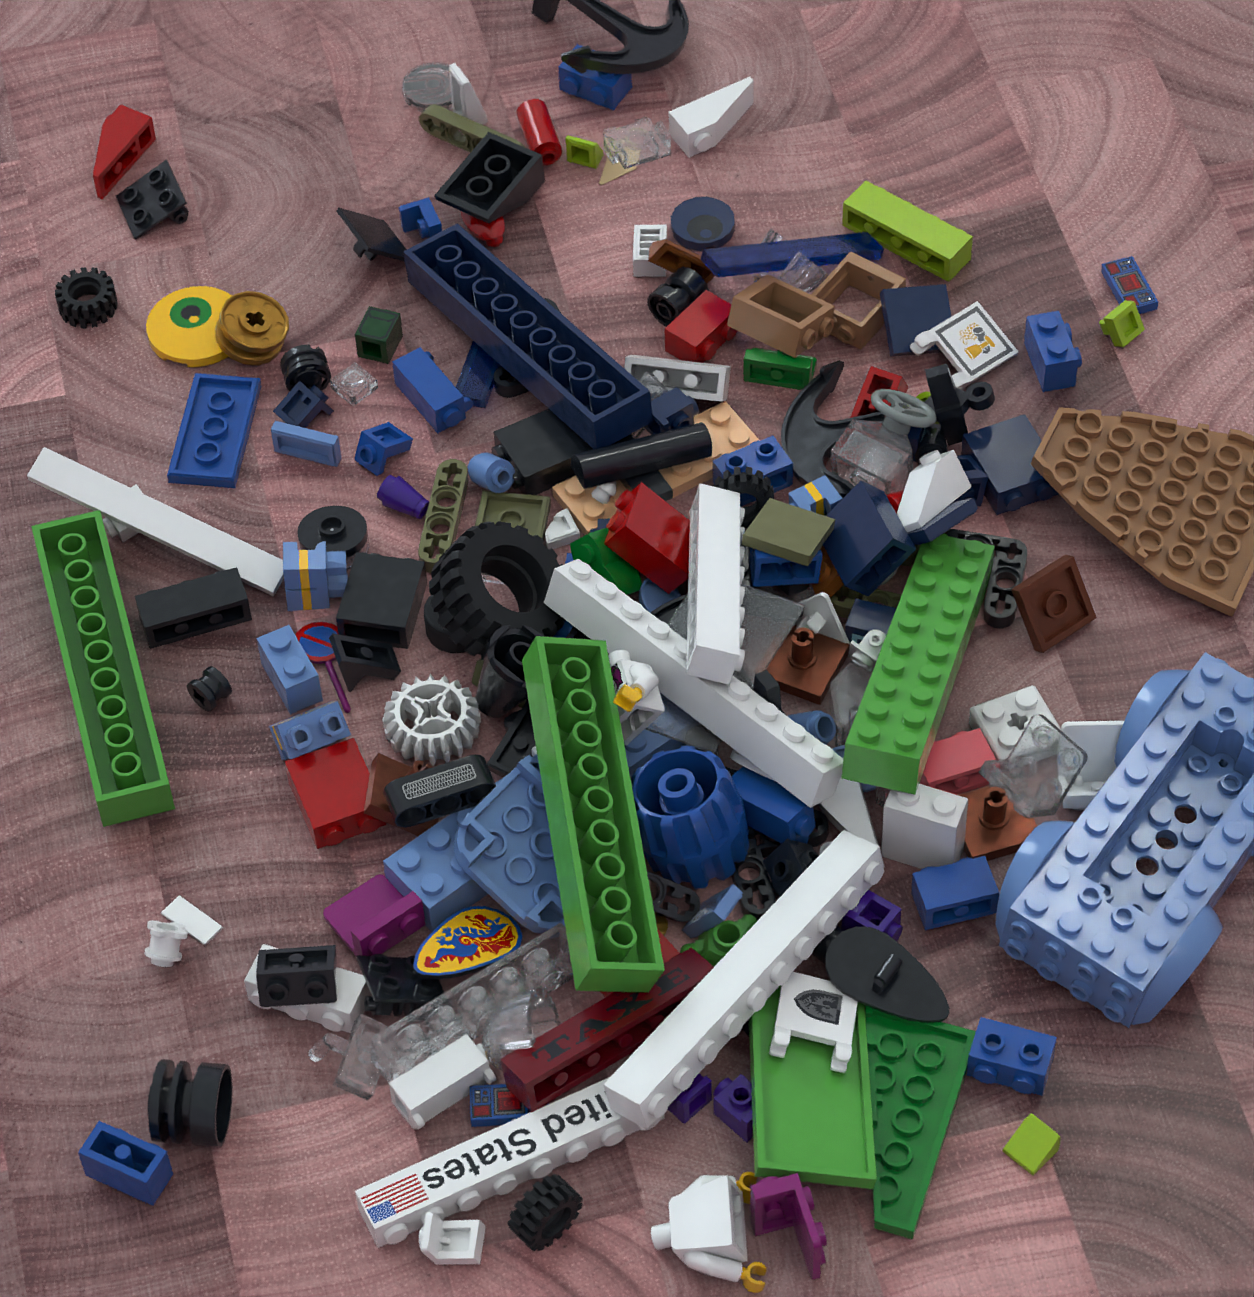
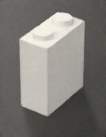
(924, 827)

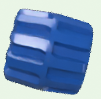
(690, 816)

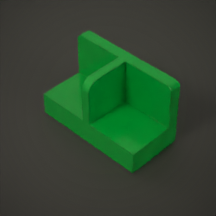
(778, 368)

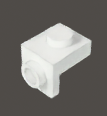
(451, 1240)

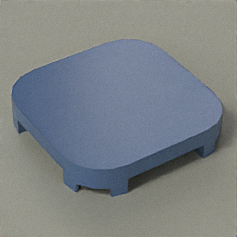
(510, 850)

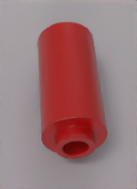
(539, 130)

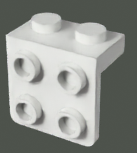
(1100, 743)

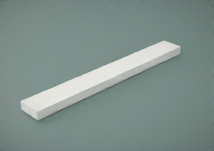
(157, 520)

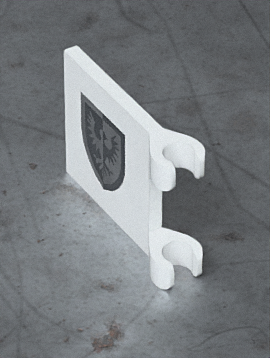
(816, 1012)

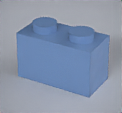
(289, 669)

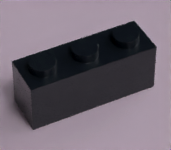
(193, 607)

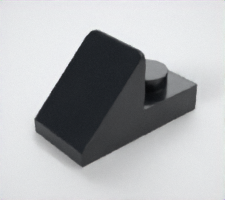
(363, 657)

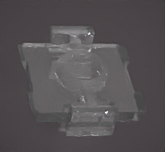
(637, 143)

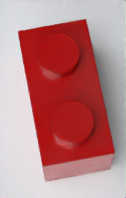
(699, 329)

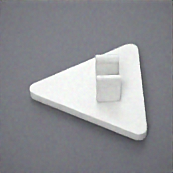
(821, 617)

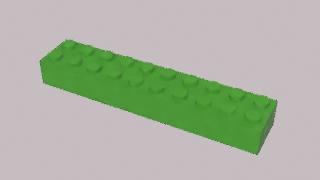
(918, 664)
(102, 669)
(592, 816)

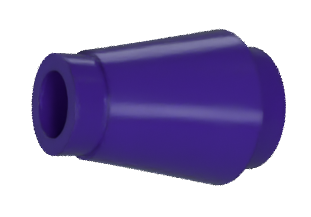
(402, 497)

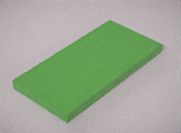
(807, 1113)

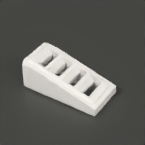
(464, 97)
(643, 237)

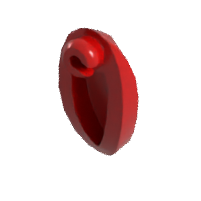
(490, 232)

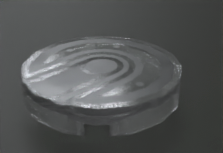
(428, 85)

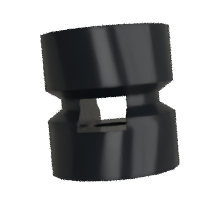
(676, 294)

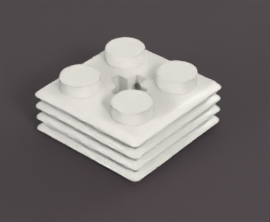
(1006, 717)

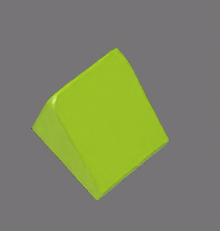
(583, 152)
(1032, 1144)

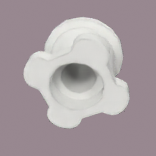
(165, 942)

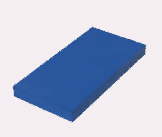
(214, 430)

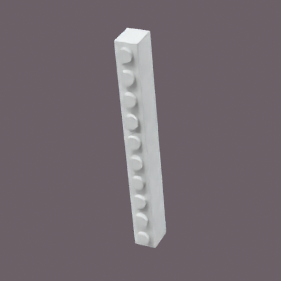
(727, 710)
(744, 980)

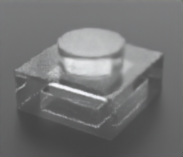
(354, 384)

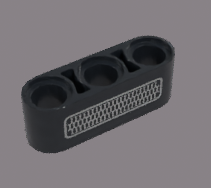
(439, 791)

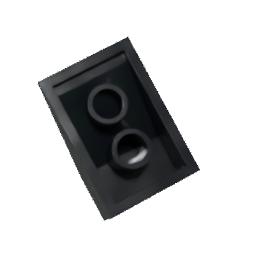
(493, 179)

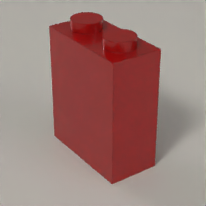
(651, 537)
(332, 792)

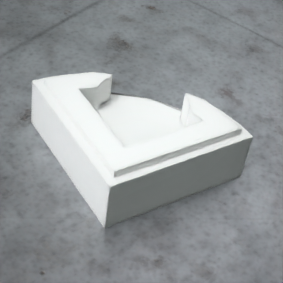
(561, 530)

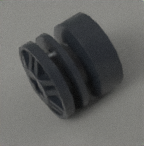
(181, 1103)

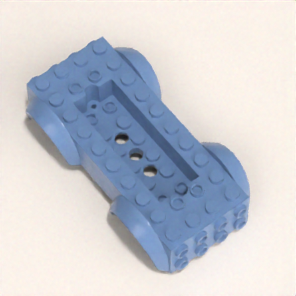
(1074, 887)

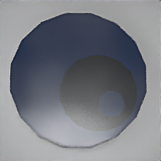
(702, 223)

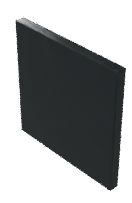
(373, 236)

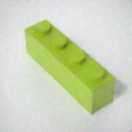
(907, 230)

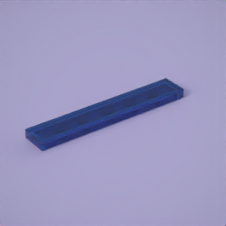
(778, 255)

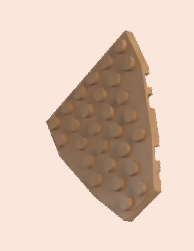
(1160, 494)

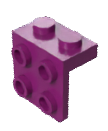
(375, 917)
(783, 1204)

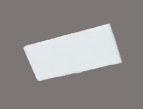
(195, 921)

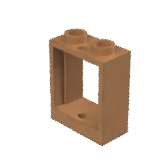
(857, 273)
(781, 316)

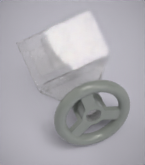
(881, 450)

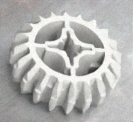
(429, 708)

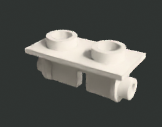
(868, 650)

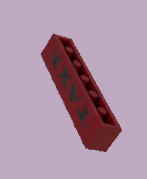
(599, 1035)

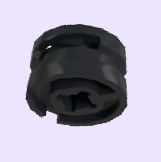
(306, 366)

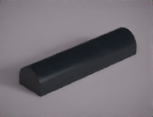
(642, 455)

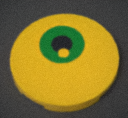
(184, 326)

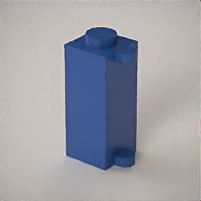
(430, 390)
(773, 808)

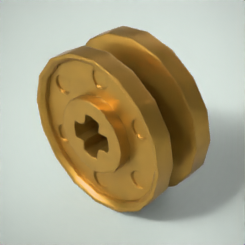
(251, 328)

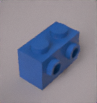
(595, 86)
(1052, 351)
(761, 455)
(954, 892)
(1011, 1056)
(126, 1163)

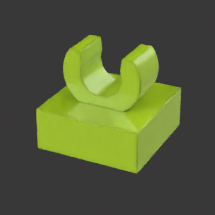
(1122, 324)

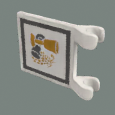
(969, 342)

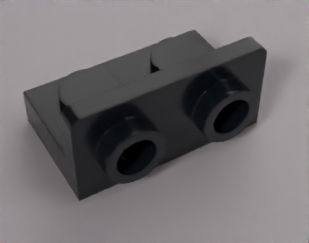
(297, 976)

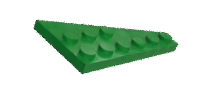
(914, 1092)

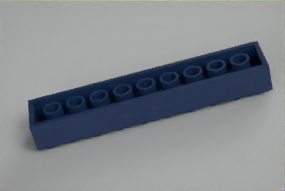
(529, 337)

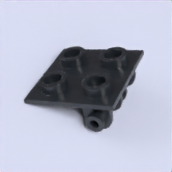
(153, 200)
(395, 985)

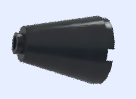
(502, 673)

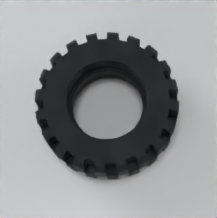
(511, 557)

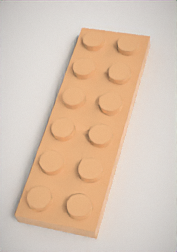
(727, 435)

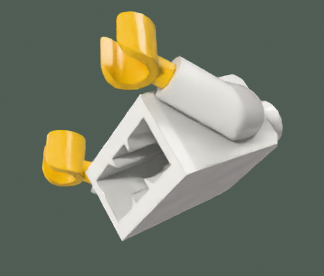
(635, 693)
(710, 1229)

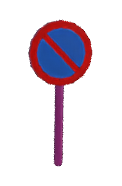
(317, 646)

